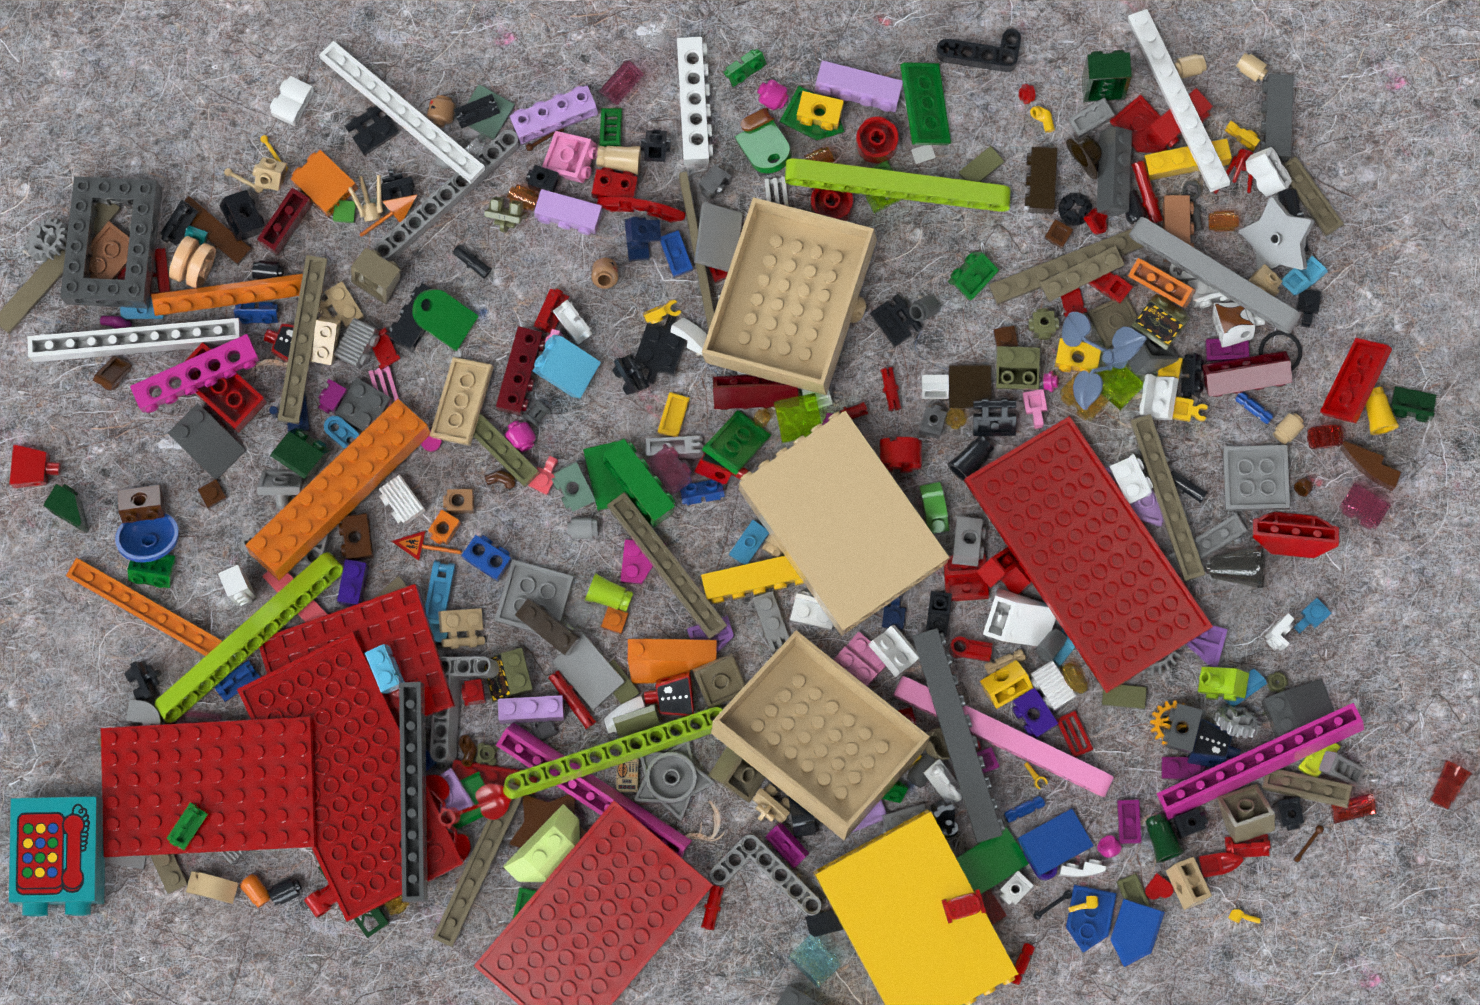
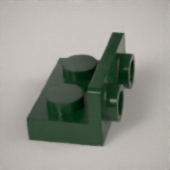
(1413, 404)

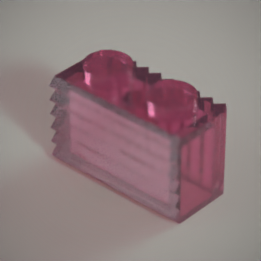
(621, 82)
(1364, 506)

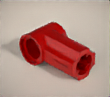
(972, 649)
(320, 901)

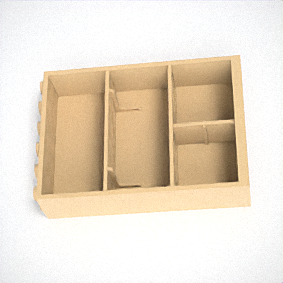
(842, 522)

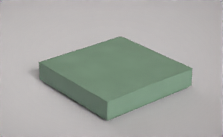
(494, 124)

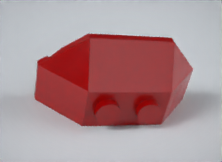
(1295, 534)

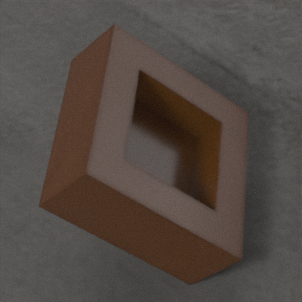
(1058, 234)
(1005, 336)
(212, 494)

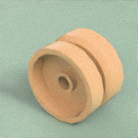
(192, 262)

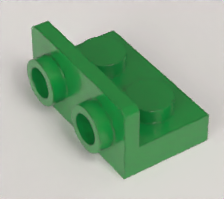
(973, 274)
(152, 573)

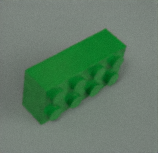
(638, 482)

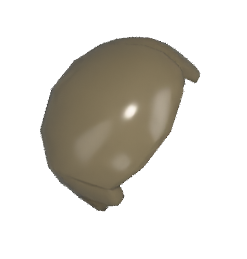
(936, 745)

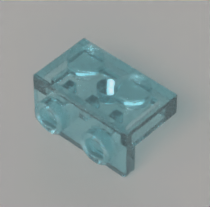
(814, 960)

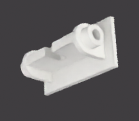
(572, 322)
(943, 782)

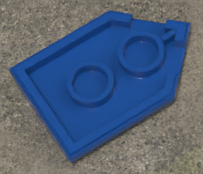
(1090, 925)
(1135, 931)

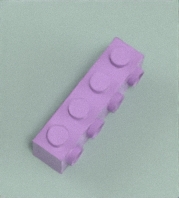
(858, 86)
(553, 114)

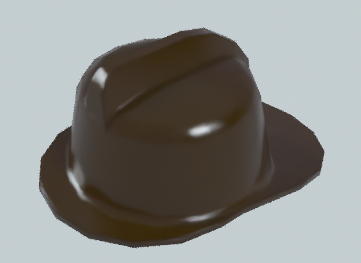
(1086, 153)

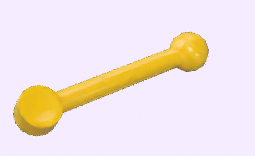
(264, 139)

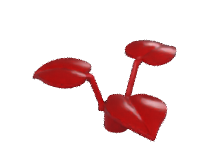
(491, 800)

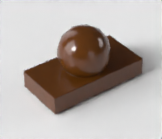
(112, 373)

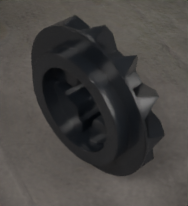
(1069, 216)

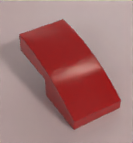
(1112, 287)

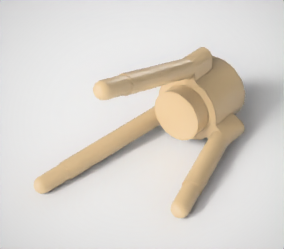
(371, 211)

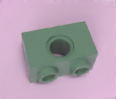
(568, 474)

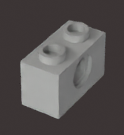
(967, 553)

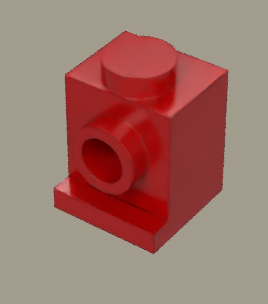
(473, 692)

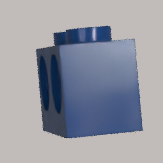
(484, 561)

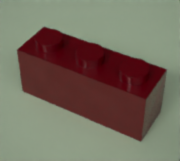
(284, 221)

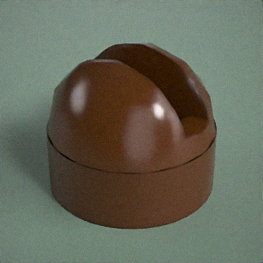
(1298, 486)

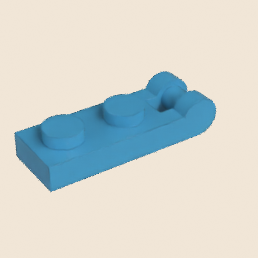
(439, 589)

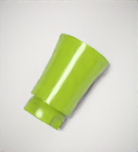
(608, 593)

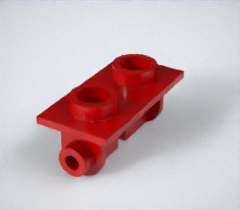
(546, 318)
(1253, 847)

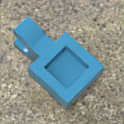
(1313, 614)

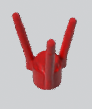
(1240, 163)

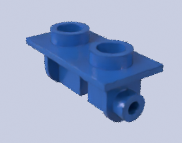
(264, 314)
(709, 489)
(237, 678)

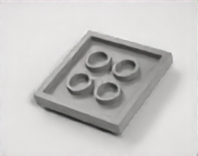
(1256, 477)
(529, 581)

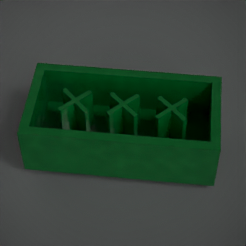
(1106, 76)

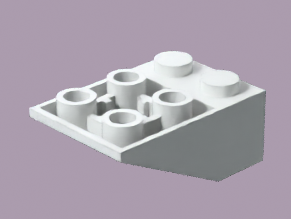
(1018, 619)

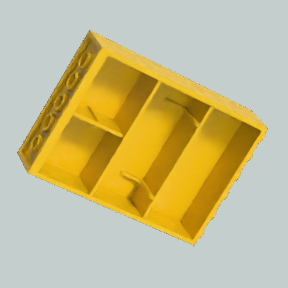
(896, 922)

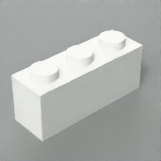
(237, 586)

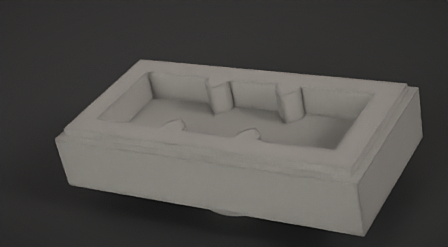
(1091, 117)

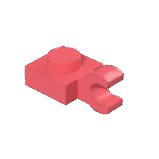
(543, 481)

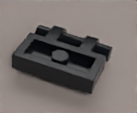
(375, 134)
(891, 324)
(994, 423)

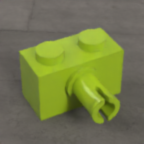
(1223, 682)

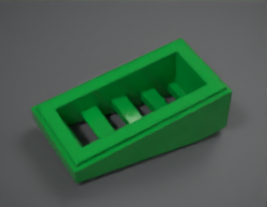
(611, 140)

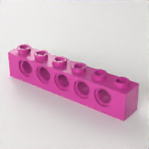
(143, 390)

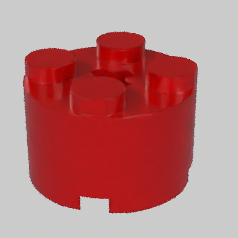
(886, 133)
(841, 209)
(901, 454)

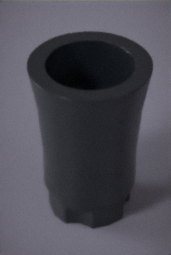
(971, 458)

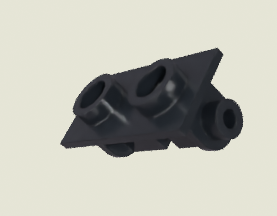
(476, 111)
(178, 222)
(1193, 385)

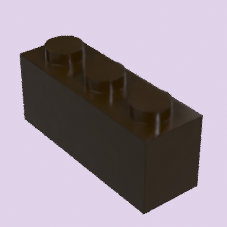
(1041, 180)
(548, 626)

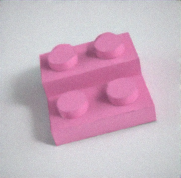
(571, 156)
(860, 660)

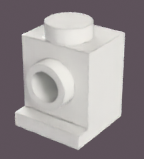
(1024, 887)

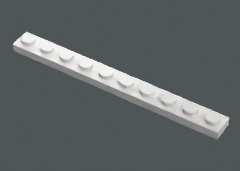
(1178, 100)
(402, 112)

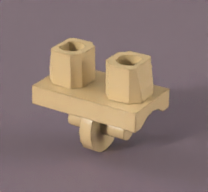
(769, 806)

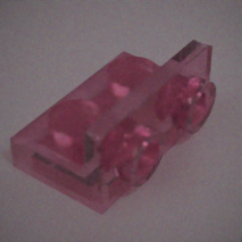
(669, 469)

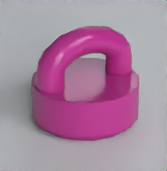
(1109, 846)

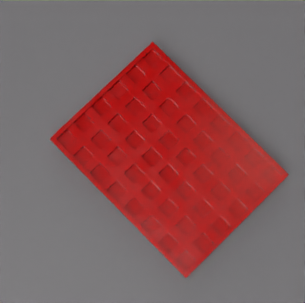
(391, 620)

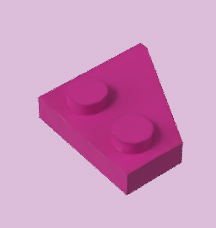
(635, 564)

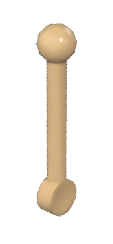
(228, 172)

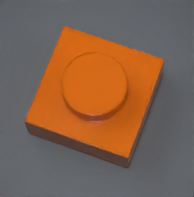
(614, 620)

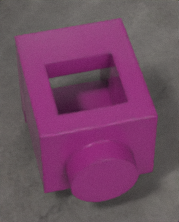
(331, 397)

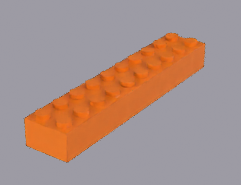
(338, 489)

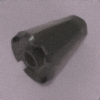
(1239, 567)

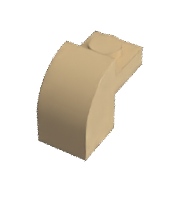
(212, 887)

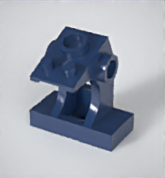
(638, 234)

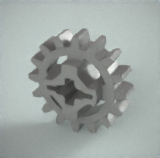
(47, 240)
(1237, 721)

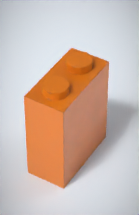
(323, 182)

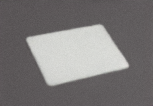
(923, 153)

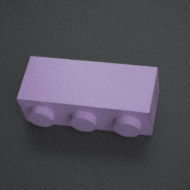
(568, 212)
(531, 709)

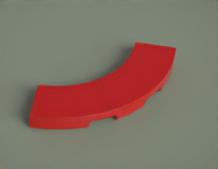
(654, 209)

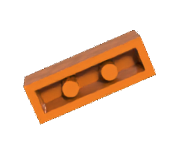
(1162, 282)

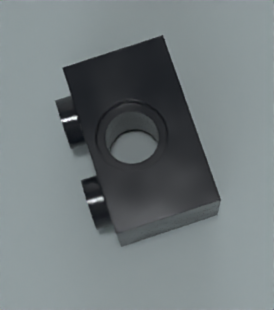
(242, 226)

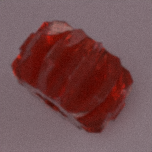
(1325, 436)

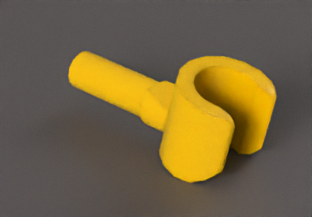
(1035, 776)
(1091, 903)
(1236, 916)

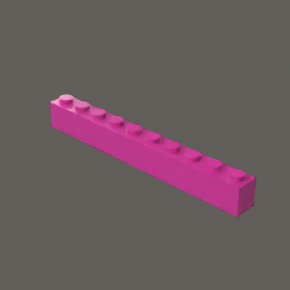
(1260, 761)
(588, 788)

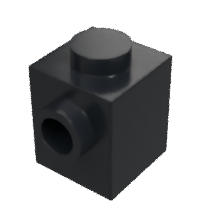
(542, 178)

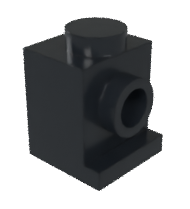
(1285, 821)
(1184, 828)

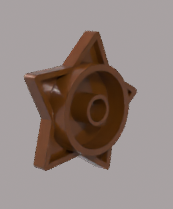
(537, 813)

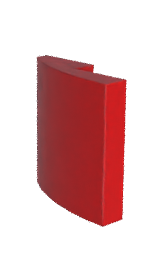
(964, 581)

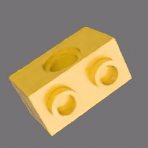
(810, 102)
(1064, 357)
(1006, 684)

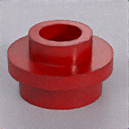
(1026, 93)

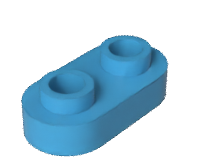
(342, 434)

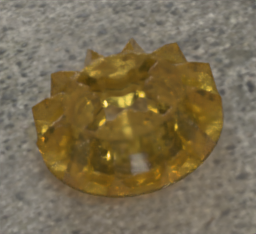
(1074, 678)

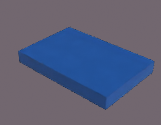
(1055, 842)

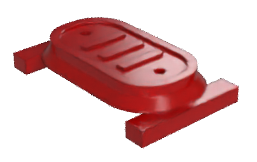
(1071, 300)
(385, 350)
(963, 906)

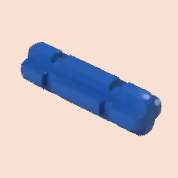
(1254, 407)
(1024, 809)

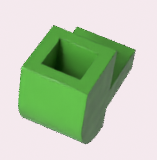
(934, 507)

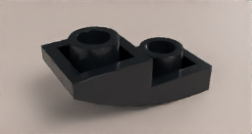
(939, 612)

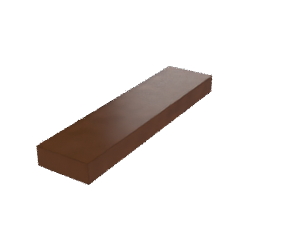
(218, 234)

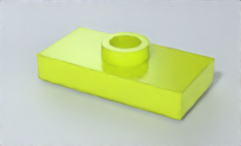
(1311, 763)

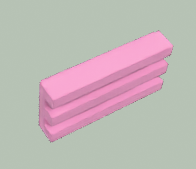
(380, 372)

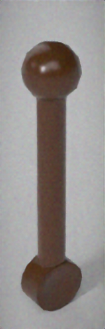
(529, 147)
(1319, 829)

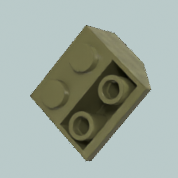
(1017, 368)

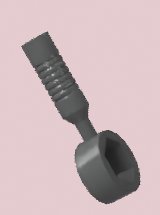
(1196, 214)

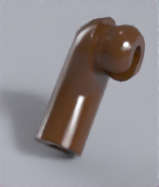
(501, 476)
(468, 749)

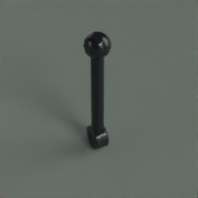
(1066, 895)

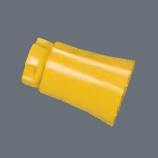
(1379, 413)

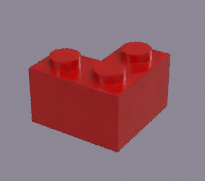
(1006, 569)

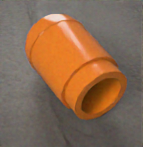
(255, 890)

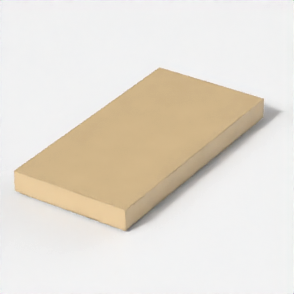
(461, 401)

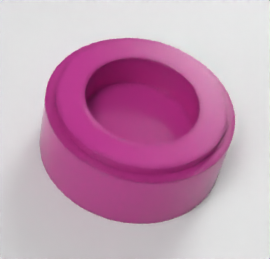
(431, 444)

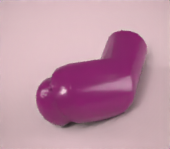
(115, 322)

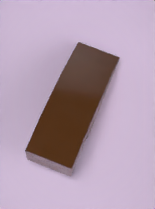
(1371, 465)

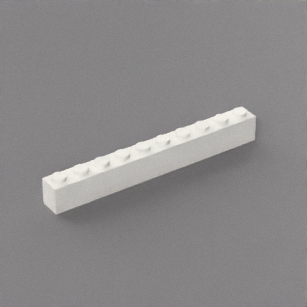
(133, 340)

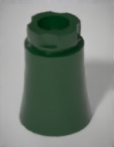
(1163, 838)

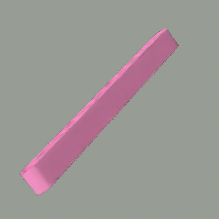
(1014, 741)

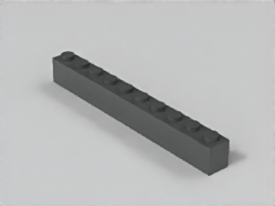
(957, 735)
(413, 792)

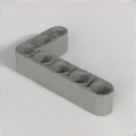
(450, 719)
(769, 871)

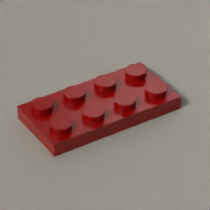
(1356, 380)

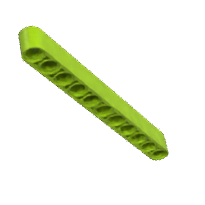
(897, 185)
(248, 637)
(606, 758)

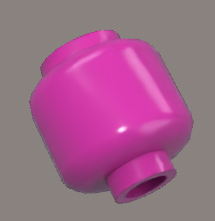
(772, 94)
(520, 436)

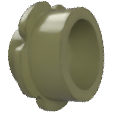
(1272, 686)

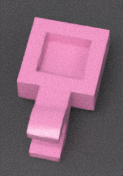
(1035, 404)

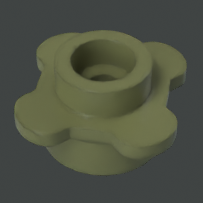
(482, 749)

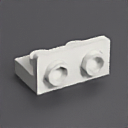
(1205, 295)
(1158, 397)
(1131, 479)
(809, 612)
(1276, 634)
(894, 650)

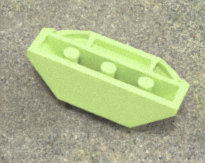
(546, 848)

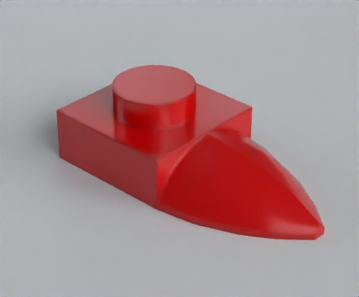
(1218, 864)

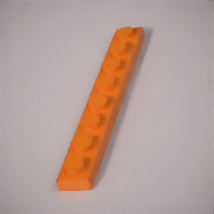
(226, 294)
(142, 607)

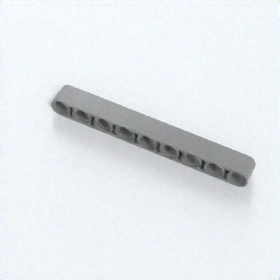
(443, 206)
(1215, 275)

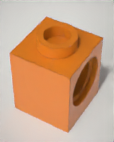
(444, 518)

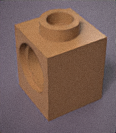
(468, 505)

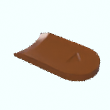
(756, 120)

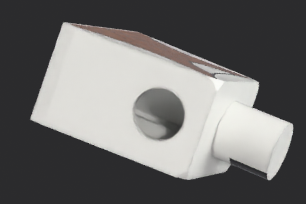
(1234, 323)

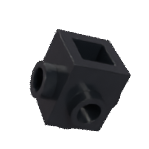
(655, 145)

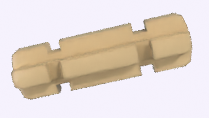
(1001, 662)

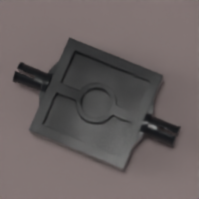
(660, 349)

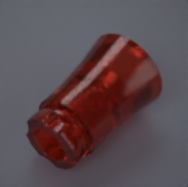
(1449, 784)

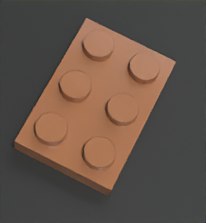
(109, 253)

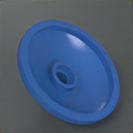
(147, 539)

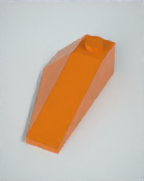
(666, 657)

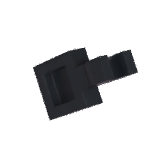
(1308, 303)

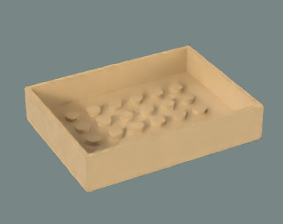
(789, 296)
(820, 735)

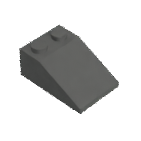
(206, 441)
(1297, 707)

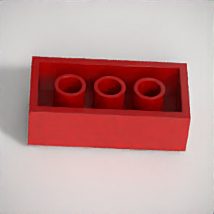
(230, 397)

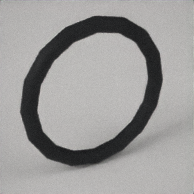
(1288, 335)

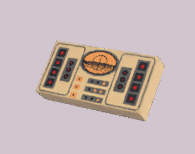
(627, 776)

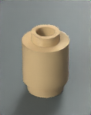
(1190, 65)
(1252, 67)
(1288, 428)

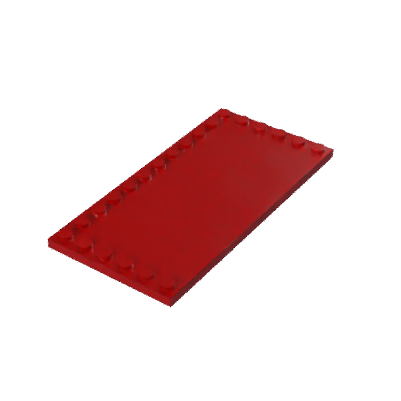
(1088, 554)
(353, 773)

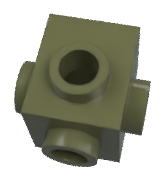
(1040, 331)

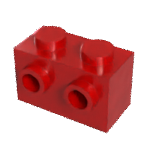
(613, 184)

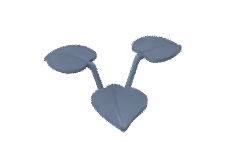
(1125, 342)

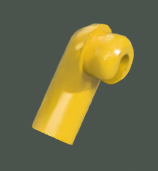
(1044, 116)

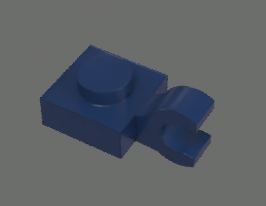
(894, 615)

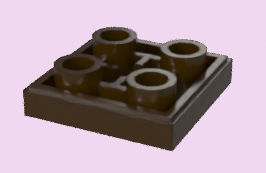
(968, 384)

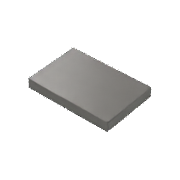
(717, 236)
(589, 672)

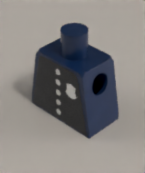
(1211, 746)

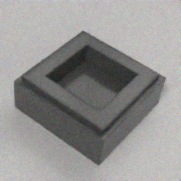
(543, 730)

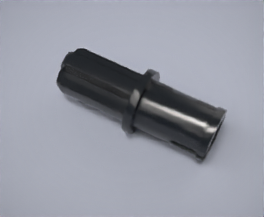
(472, 261)
(1188, 487)

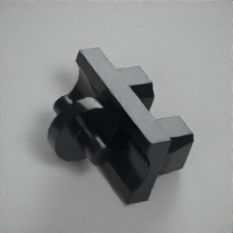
(394, 185)
(631, 373)
(146, 679)
(945, 818)

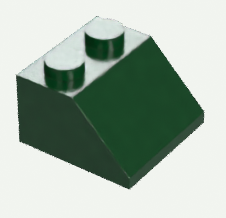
(301, 453)
(67, 506)

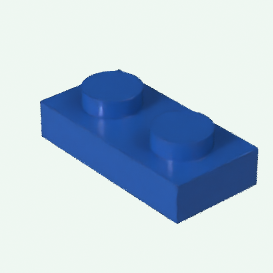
(676, 254)

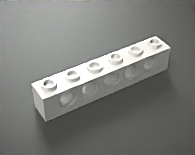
(689, 48)

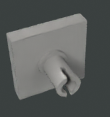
(280, 484)

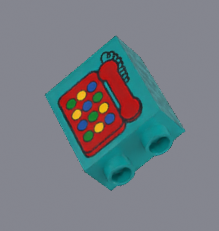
(56, 854)

